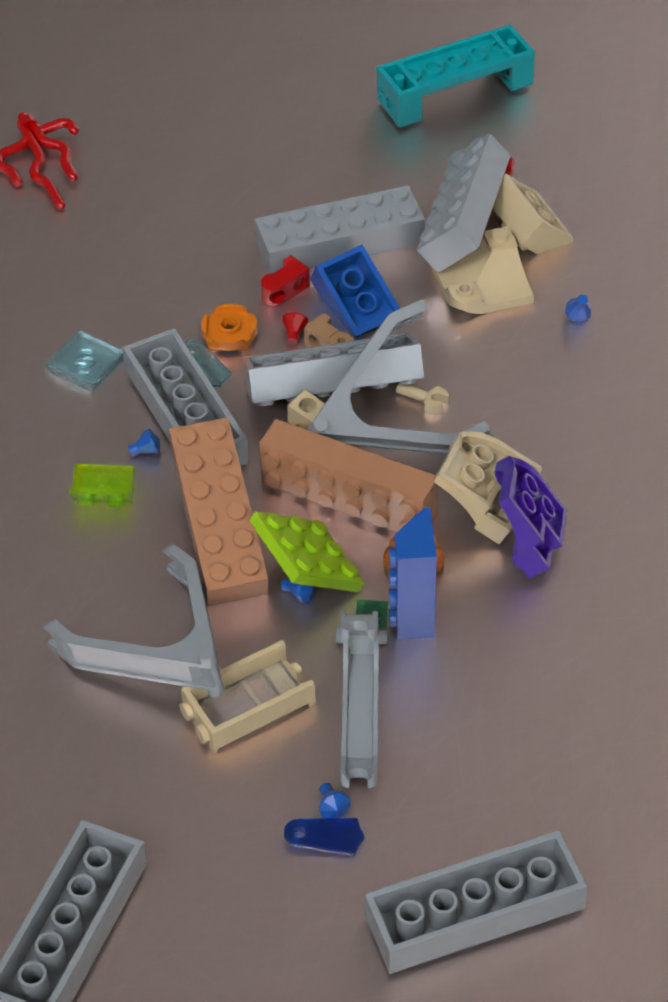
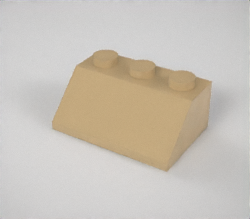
(529, 217)

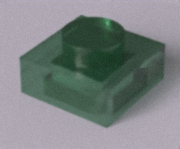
(369, 606)

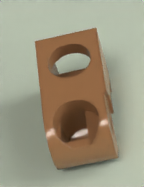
(322, 332)

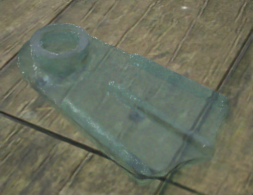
(211, 366)

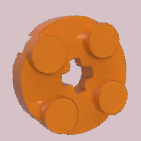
(219, 337)

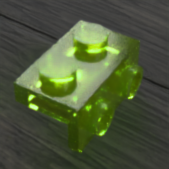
(103, 484)

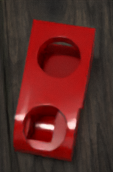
(285, 283)

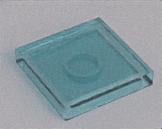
(85, 361)

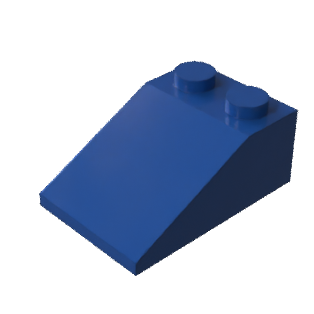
(354, 291)

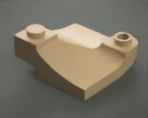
(488, 277)
(471, 480)

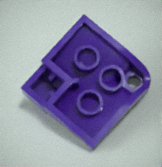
(533, 512)

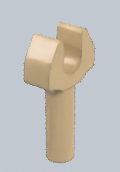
(429, 399)

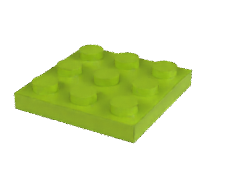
(307, 552)

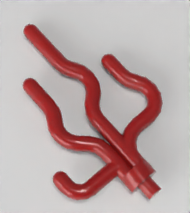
(34, 136)

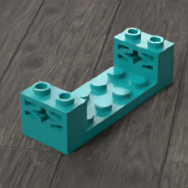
(408, 79)

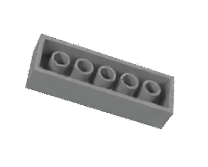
(463, 203)
(323, 231)
(324, 366)
(177, 386)
(475, 901)
(72, 916)

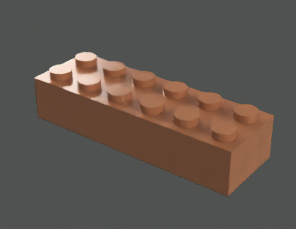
(345, 477)
(218, 511)

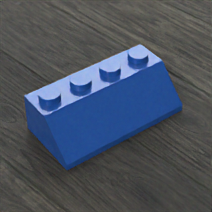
(414, 578)

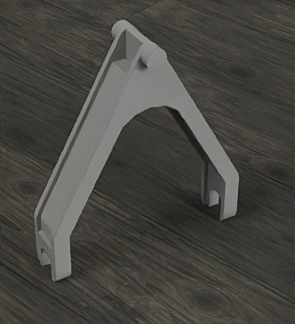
(342, 424)
(185, 663)
(359, 742)

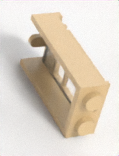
(253, 696)

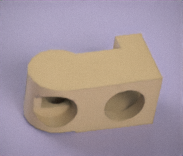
(307, 412)

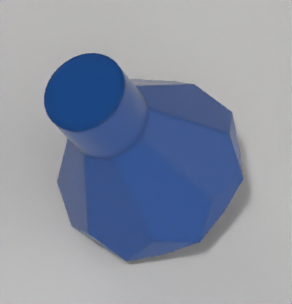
(578, 309)
(146, 444)
(301, 592)
(333, 802)

